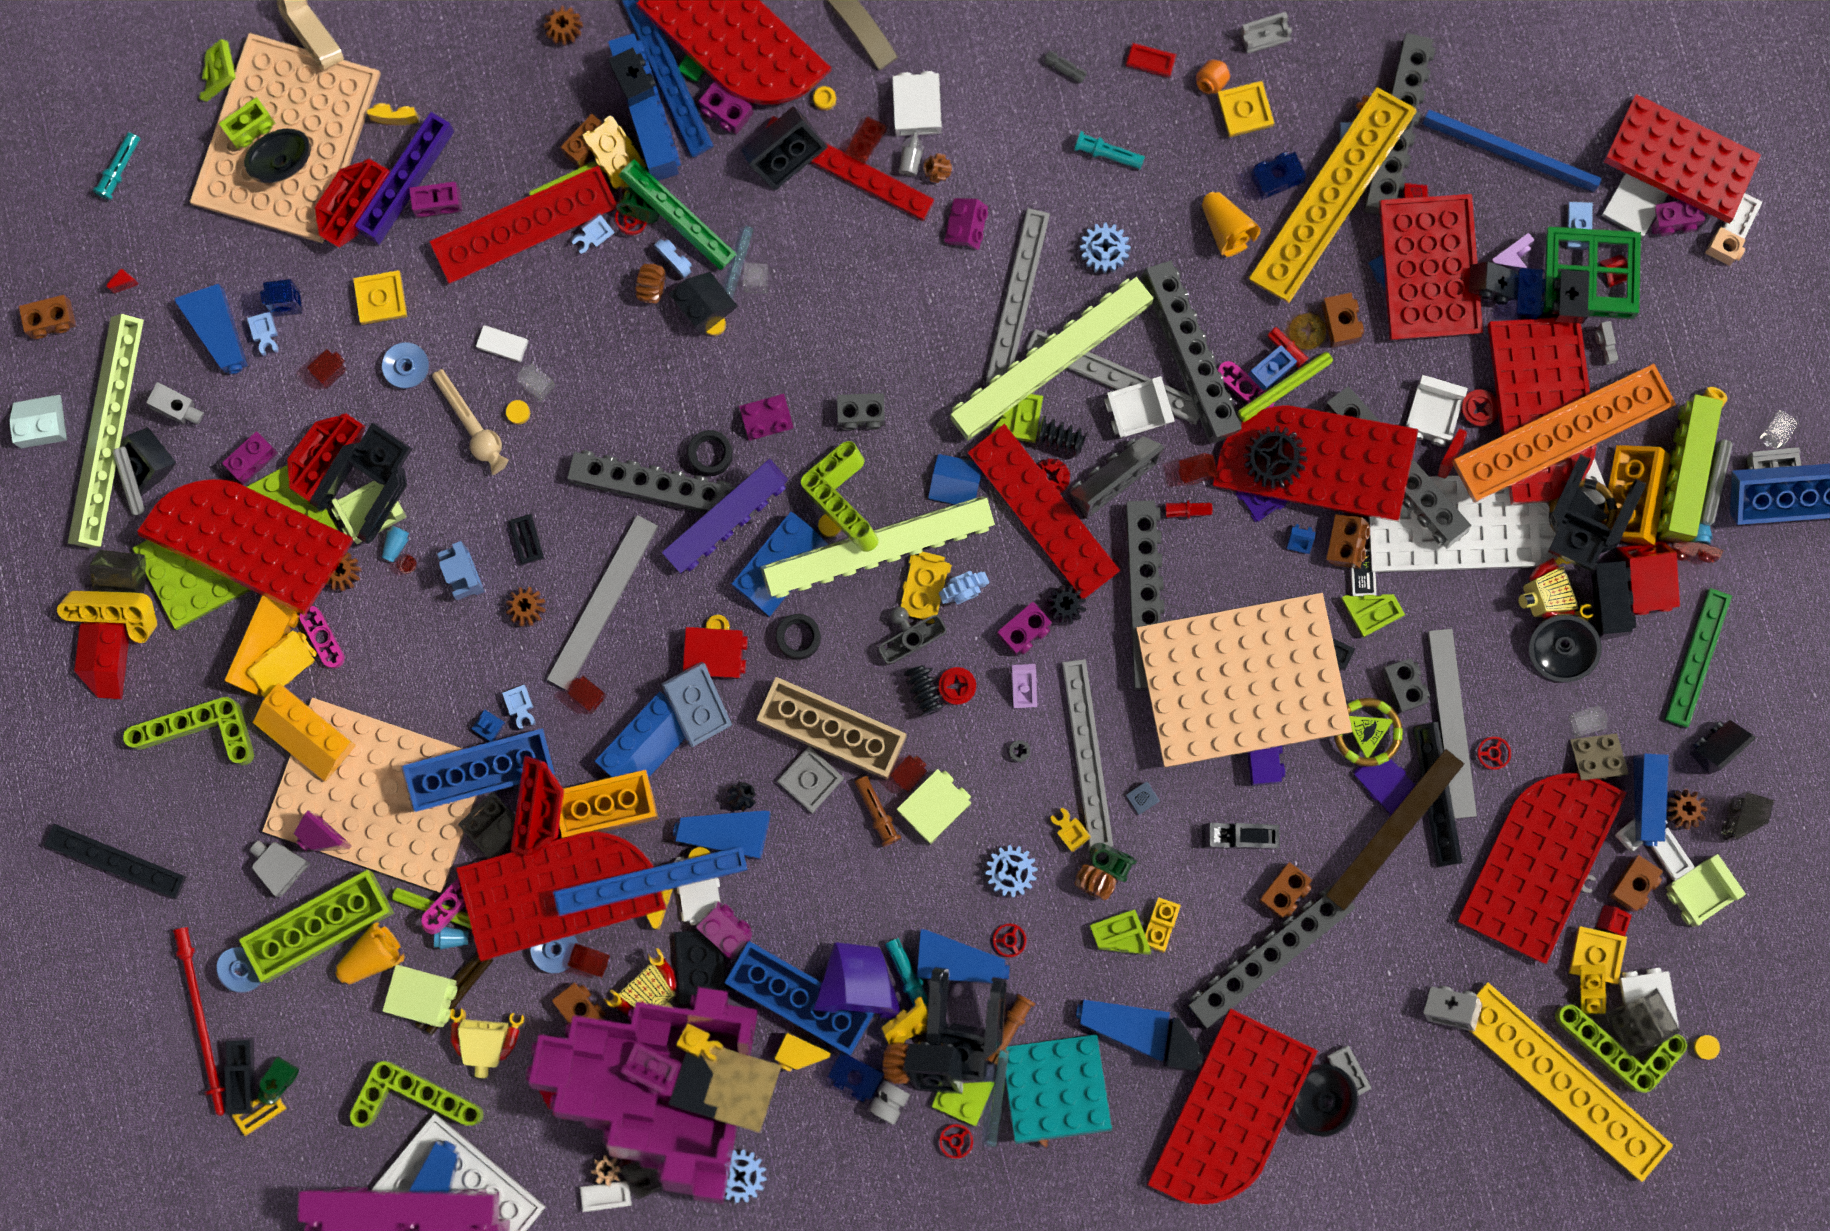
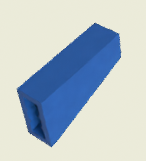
(213, 322)
(1650, 797)
(726, 831)
(961, 960)
(1132, 1026)
(438, 1170)

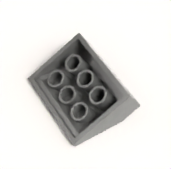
(1116, 476)

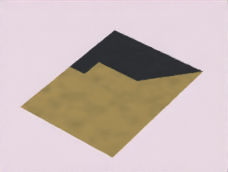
(729, 1089)

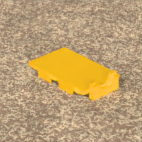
(612, 149)
(923, 584)
(282, 662)

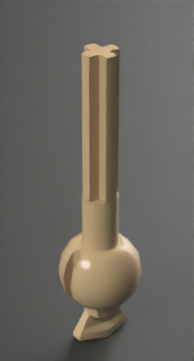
(484, 443)

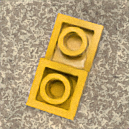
(384, 114)
(1161, 924)
(1593, 989)

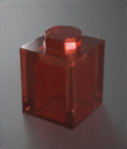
(327, 368)
(1197, 469)
(586, 694)
(909, 773)
(588, 960)

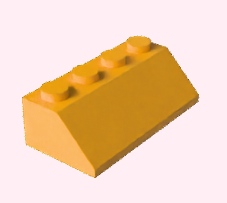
(1651, 467)
(267, 627)
(303, 732)
(608, 804)

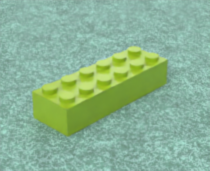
(1689, 469)
(316, 926)

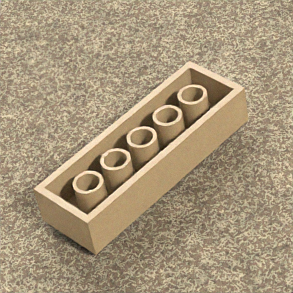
(831, 728)

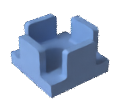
(460, 571)

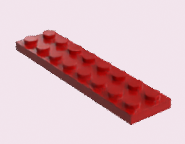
(523, 224)
(1043, 511)

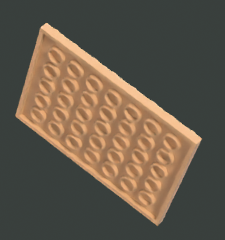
(299, 96)
(1243, 680)
(371, 802)

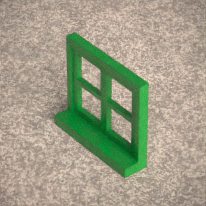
(1597, 306)

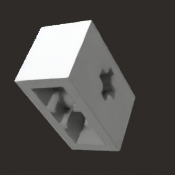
(1463, 1016)

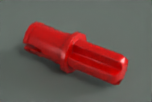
(1279, 339)
(1188, 509)

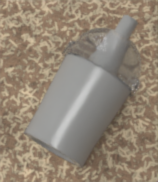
(911, 155)

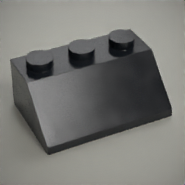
(784, 148)
(1612, 600)

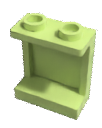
(356, 505)
(934, 805)
(1704, 890)
(420, 996)

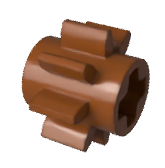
(937, 167)

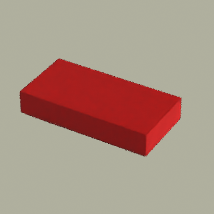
(1151, 60)
(1452, 453)

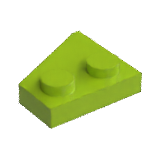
(218, 69)
(1023, 418)
(1372, 611)
(1121, 934)
(967, 1105)

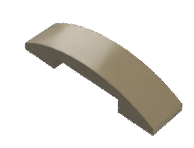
(865, 31)

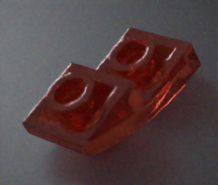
(866, 140)
(1705, 552)

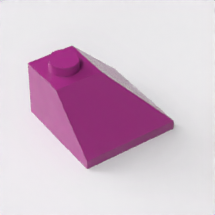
(318, 835)

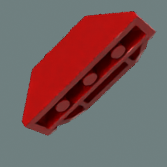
(347, 200)
(318, 450)
(102, 657)
(537, 808)

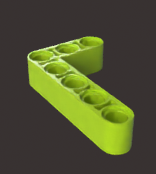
(821, 485)
(195, 725)
(1617, 1052)
(414, 1092)

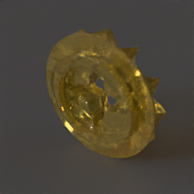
(1300, 338)

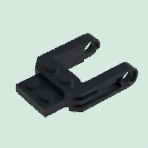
(381, 459)
(1580, 537)
(971, 1042)

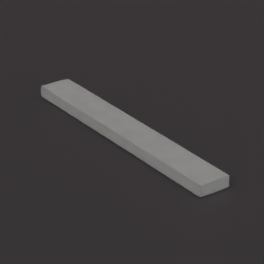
(1018, 293)
(1119, 377)
(602, 602)
(1452, 718)
(1087, 752)

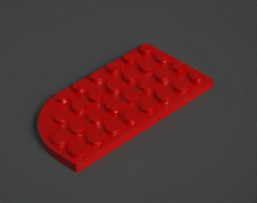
(740, 47)
(1536, 372)
(1349, 467)
(248, 540)
(1541, 862)
(514, 899)
(1232, 1112)

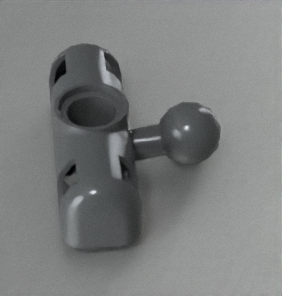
(900, 617)

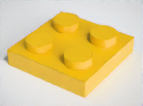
(1245, 109)
(380, 297)
(1598, 948)

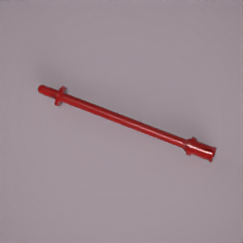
(185, 953)

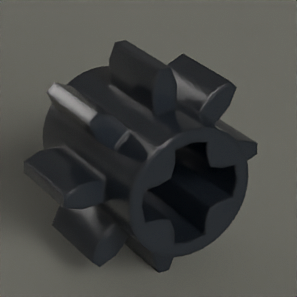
(741, 796)

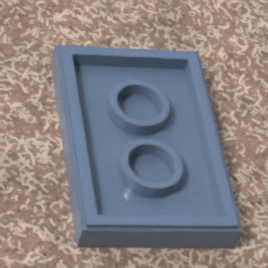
(696, 704)

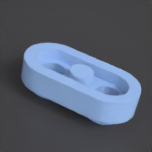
(666, 250)

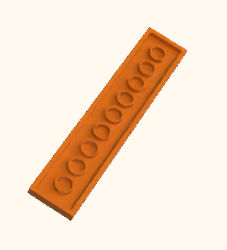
(1563, 433)

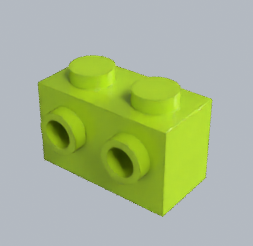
(247, 123)

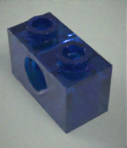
(1268, 184)
(281, 297)
(846, 1064)

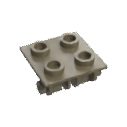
(1599, 757)

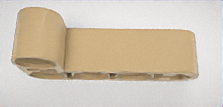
(310, 32)

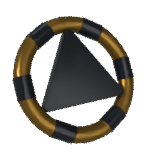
(1584, 505)

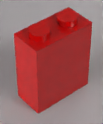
(718, 649)

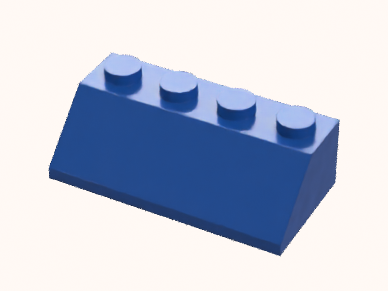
(788, 540)
(645, 741)

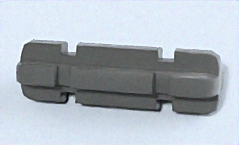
(1065, 66)

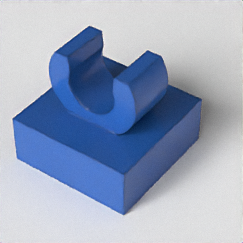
(1301, 539)
(488, 725)

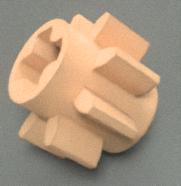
(601, 1166)

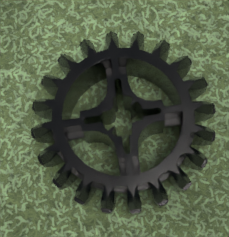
(1272, 466)

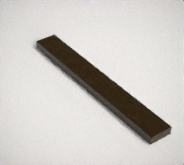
(1394, 829)

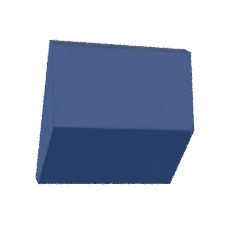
(954, 480)

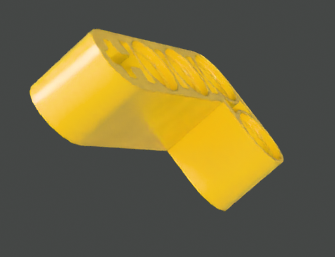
(111, 607)

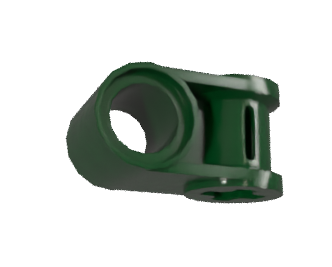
(637, 206)
(1116, 863)
(276, 1081)

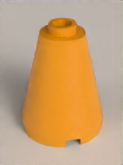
(1228, 224)
(370, 955)

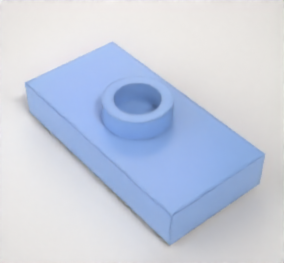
(1579, 217)

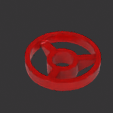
(629, 226)
(1496, 747)
(1009, 934)
(950, 1141)

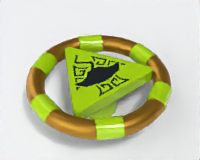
(1369, 733)

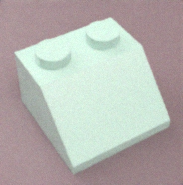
(37, 422)

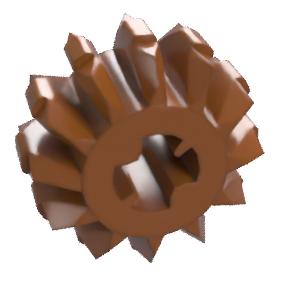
(571, 29)
(650, 283)
(351, 568)
(519, 613)
(1690, 801)
(1095, 882)
(893, 1063)

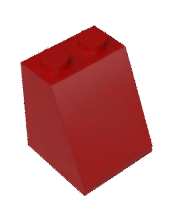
(1652, 576)

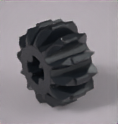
(1057, 601)

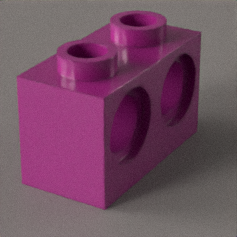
(728, 105)
(436, 199)
(250, 458)
(1020, 625)

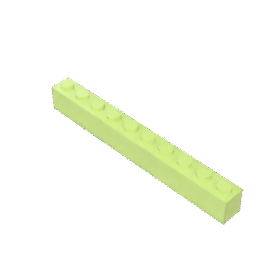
(1052, 358)
(105, 431)
(894, 541)

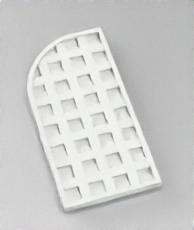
(1498, 538)

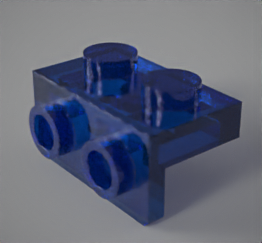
(1530, 290)

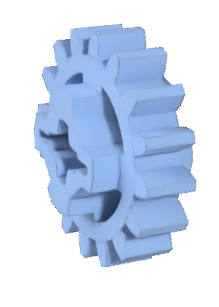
(1114, 248)
(963, 587)
(1021, 866)
(752, 1166)

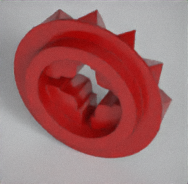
(1490, 408)
(1062, 476)
(964, 677)

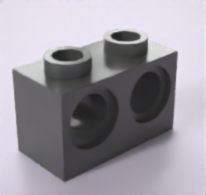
(861, 404)
(1399, 687)

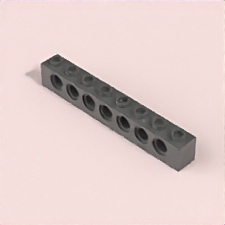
(1421, 49)
(1188, 363)
(583, 462)
(1426, 489)
(1136, 512)
(1199, 1001)

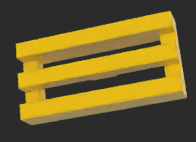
(241, 1124)

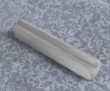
(128, 480)

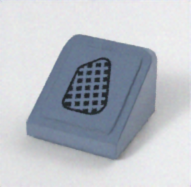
(1143, 798)

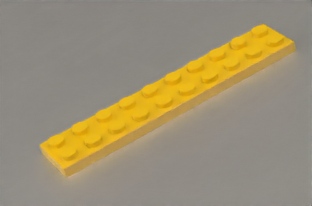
(1332, 195)
(1568, 1085)

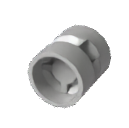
(888, 1102)

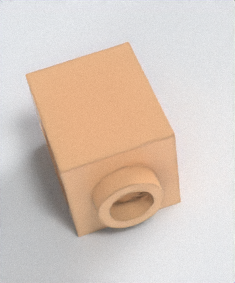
(1716, 248)

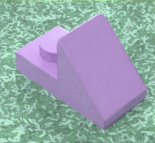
(1510, 257)
(1024, 686)

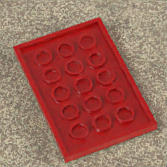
(1682, 158)
(1427, 266)

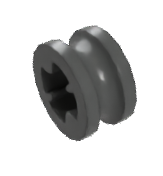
(1024, 757)

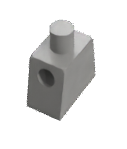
(164, 400)
(277, 866)

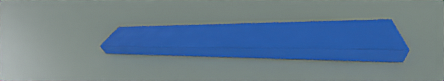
(670, 81)
(1511, 151)
(650, 881)

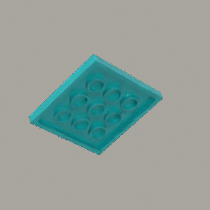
(1057, 1089)

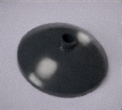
(277, 155)
(1568, 661)
(1311, 1104)

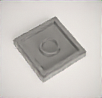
(810, 779)

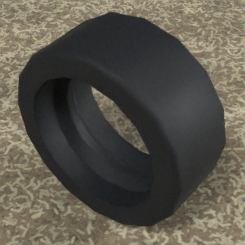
(710, 470)
(796, 654)

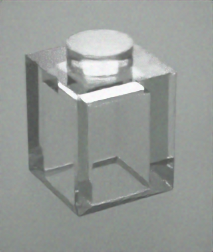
(756, 278)
(535, 382)
(1778, 430)
(1588, 721)

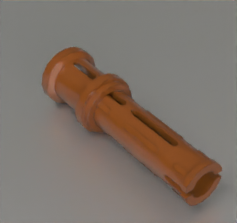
(881, 821)
(1014, 1018)

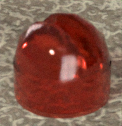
(406, 563)

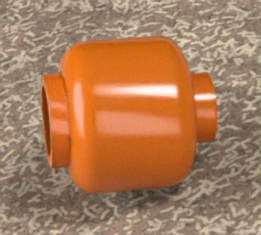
(1212, 76)

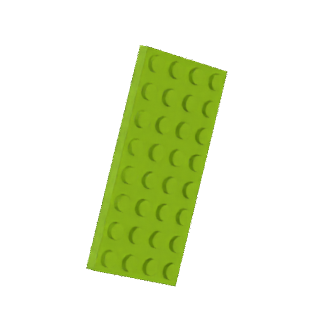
(192, 590)

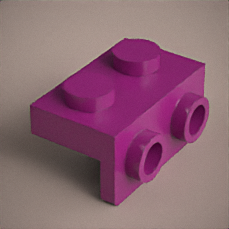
(1676, 217)
(966, 222)
(766, 417)
(725, 929)
(650, 1068)

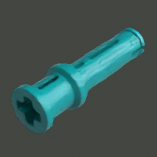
(1098, 148)
(109, 175)
(912, 984)

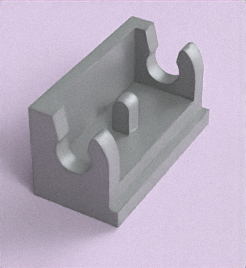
(1266, 33)
(1774, 458)

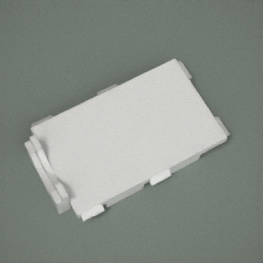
(698, 898)

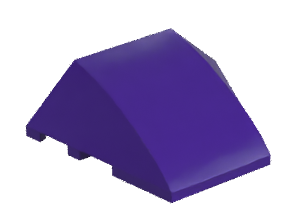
(857, 982)

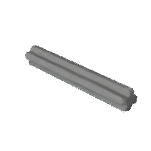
(1716, 482)

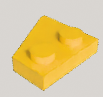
(907, 1024)

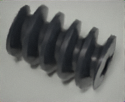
(1061, 437)
(924, 690)

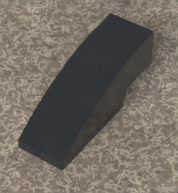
(1240, 836)
(239, 1075)

